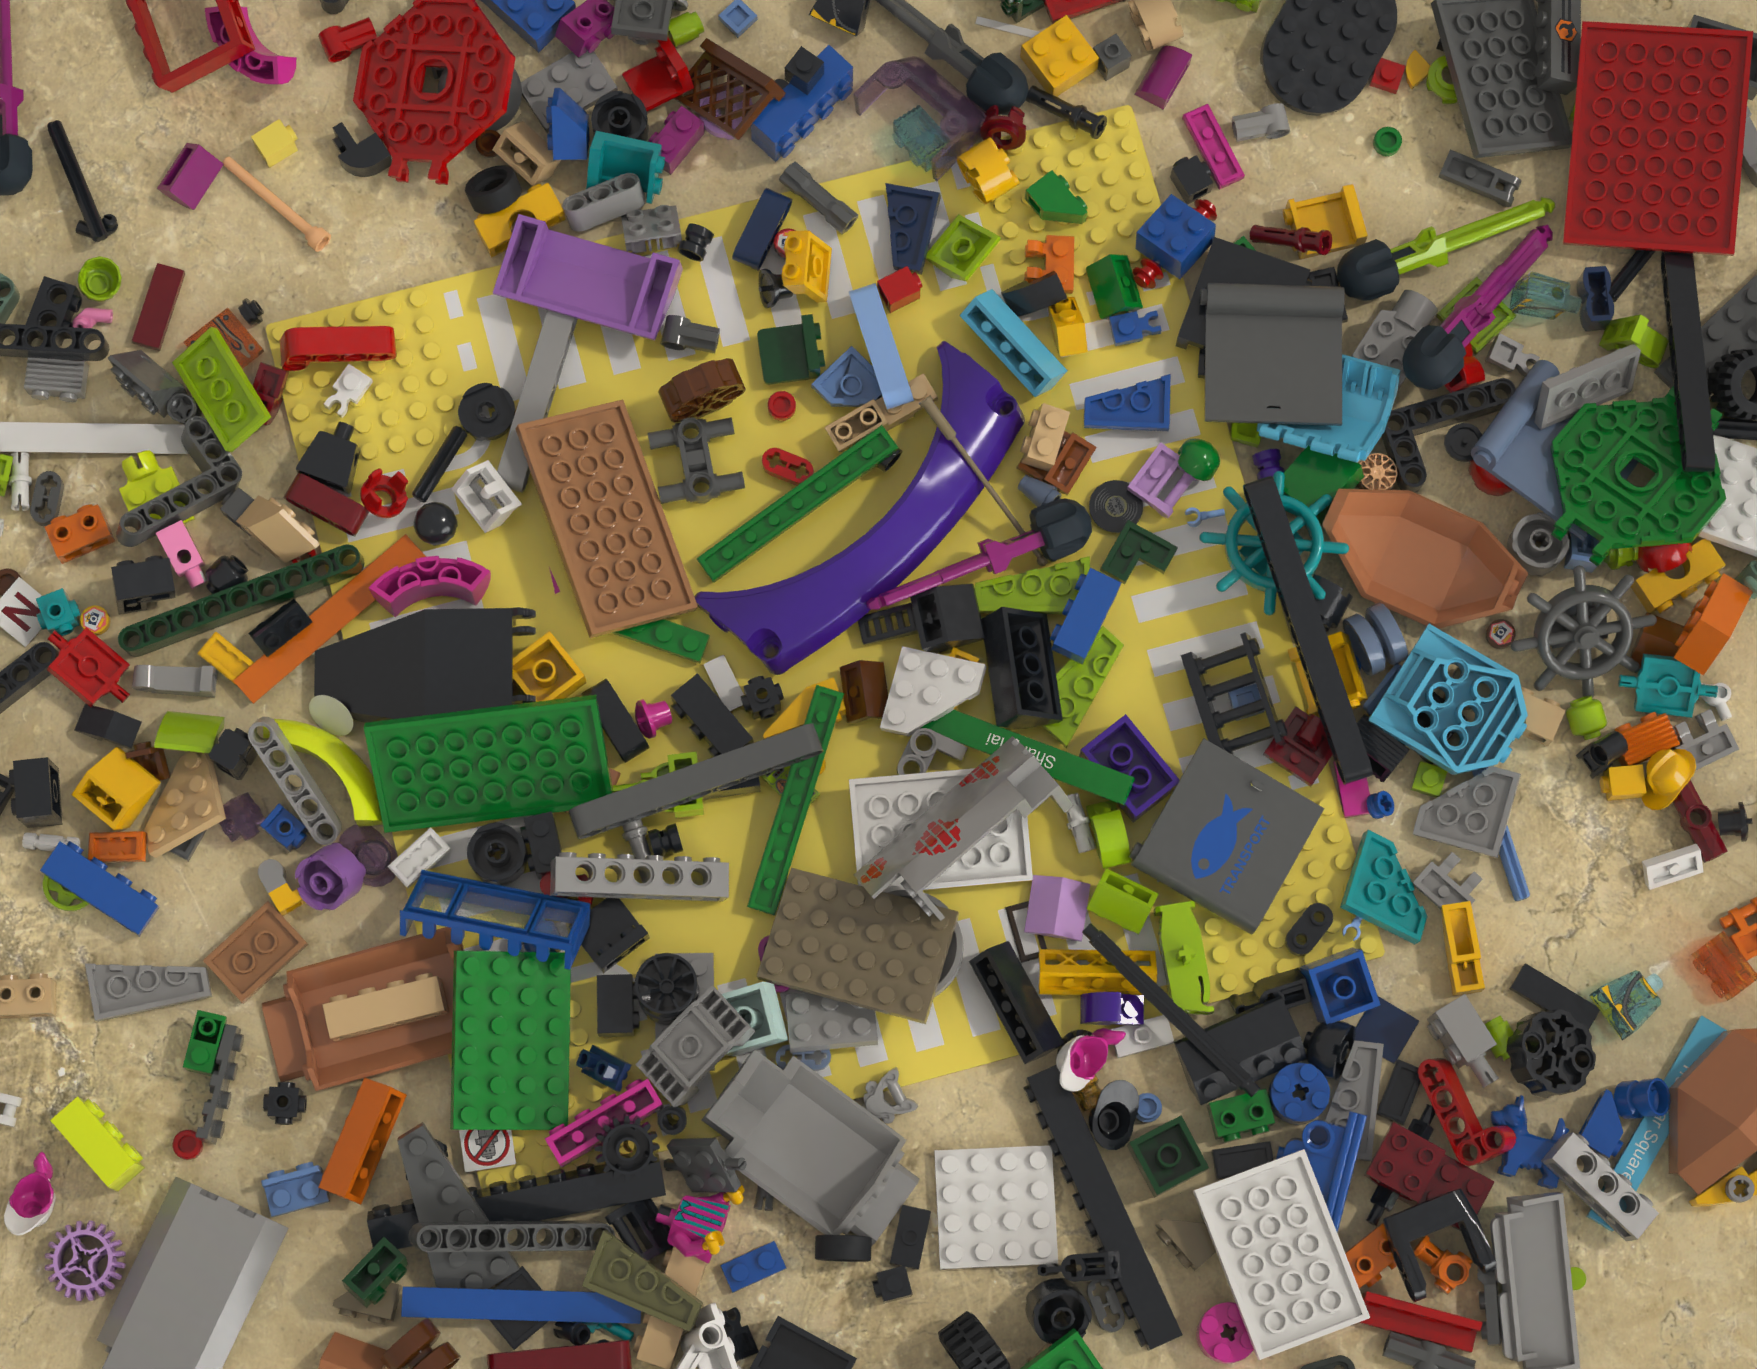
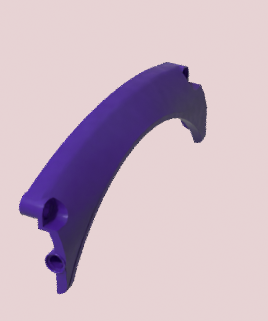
(805, 612)

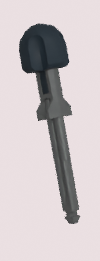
(990, 79)

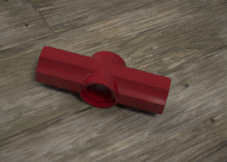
(1703, 835)

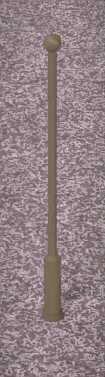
(949, 433)

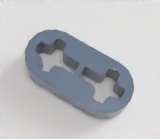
(810, 1063)

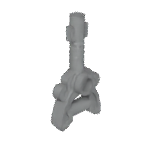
(875, 1100)

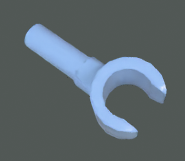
(1203, 515)
(1355, 924)

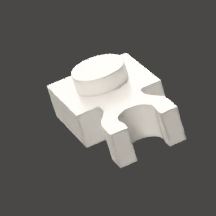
(350, 387)

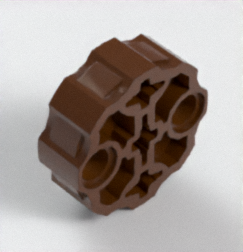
(702, 390)

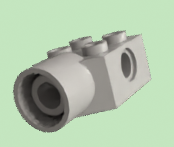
(1394, 330)

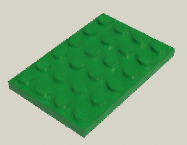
(510, 1041)

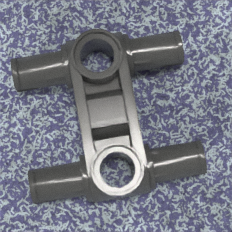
(696, 460)

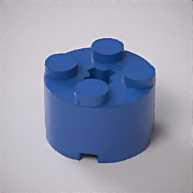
(1305, 1078)

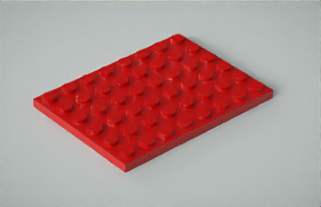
(1658, 138)

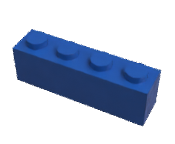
(99, 888)

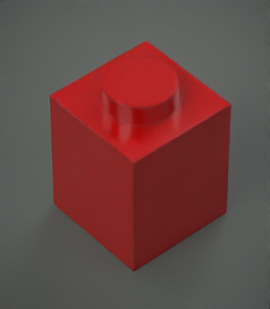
(899, 289)

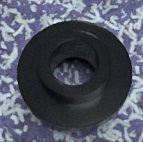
(251, 311)

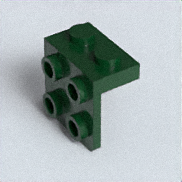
(791, 352)

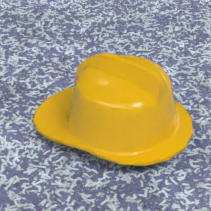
(1666, 777)

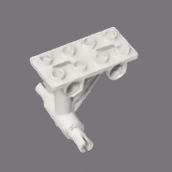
(708, 1343)

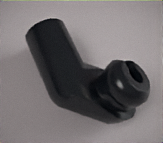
(109, 221)

